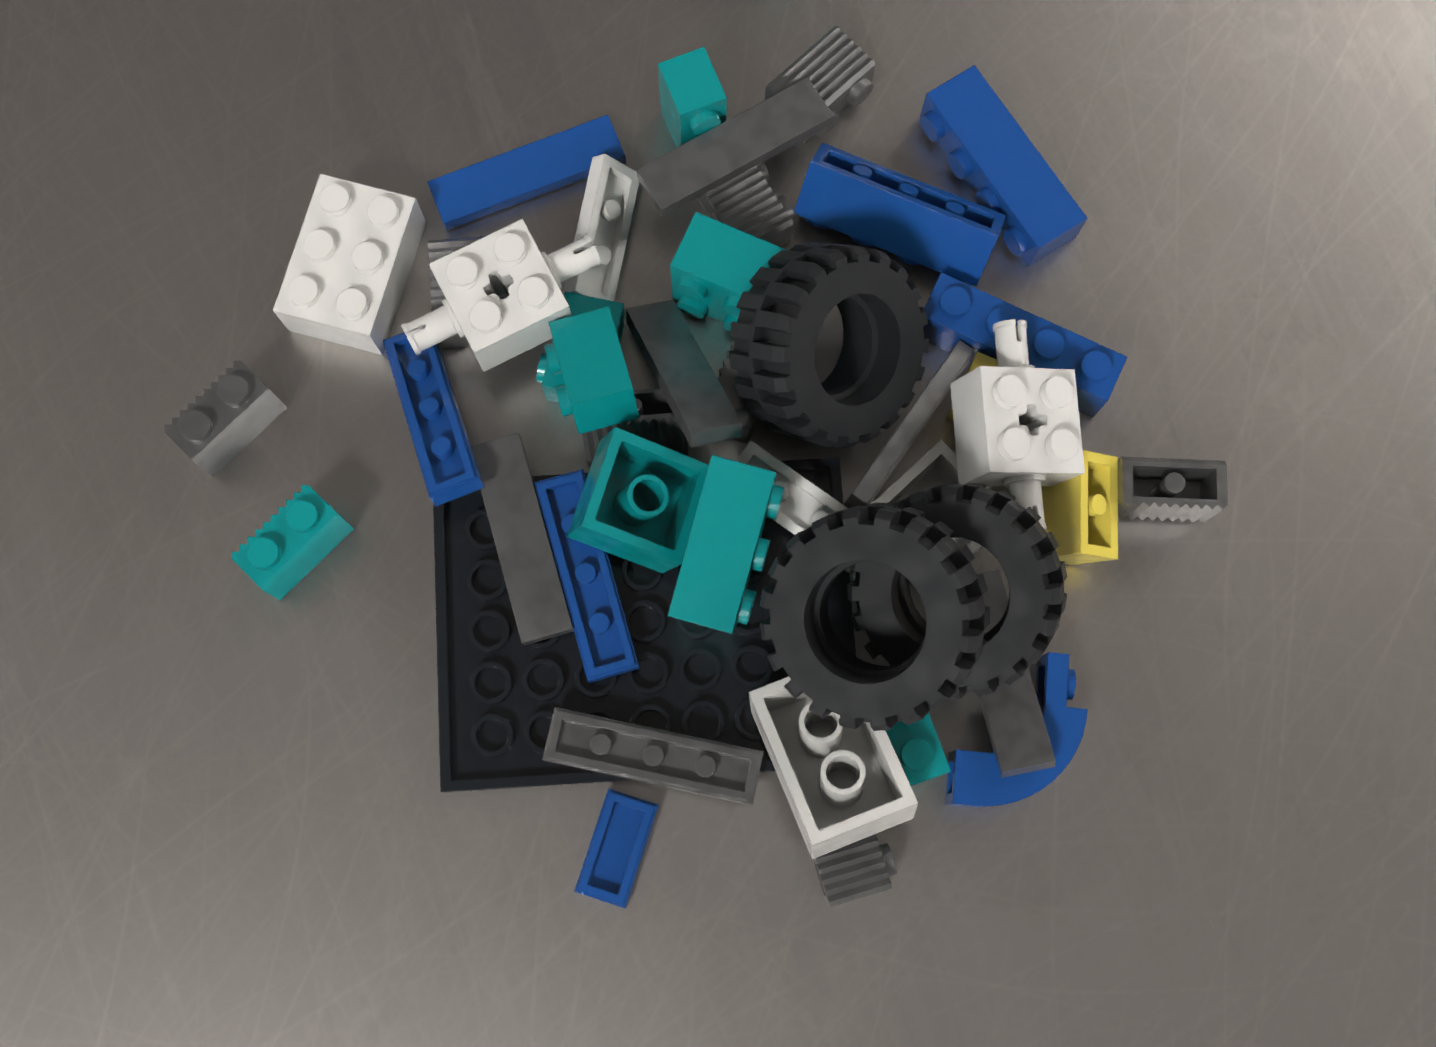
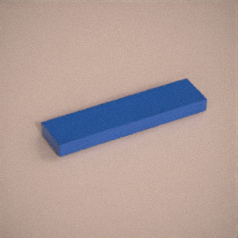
(523, 172)
(433, 421)
(586, 583)

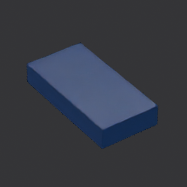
(616, 848)

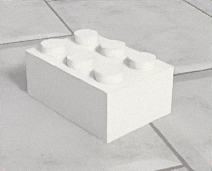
(350, 264)
(834, 776)

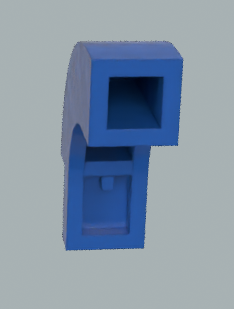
(976, 776)

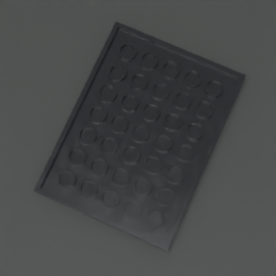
(503, 694)

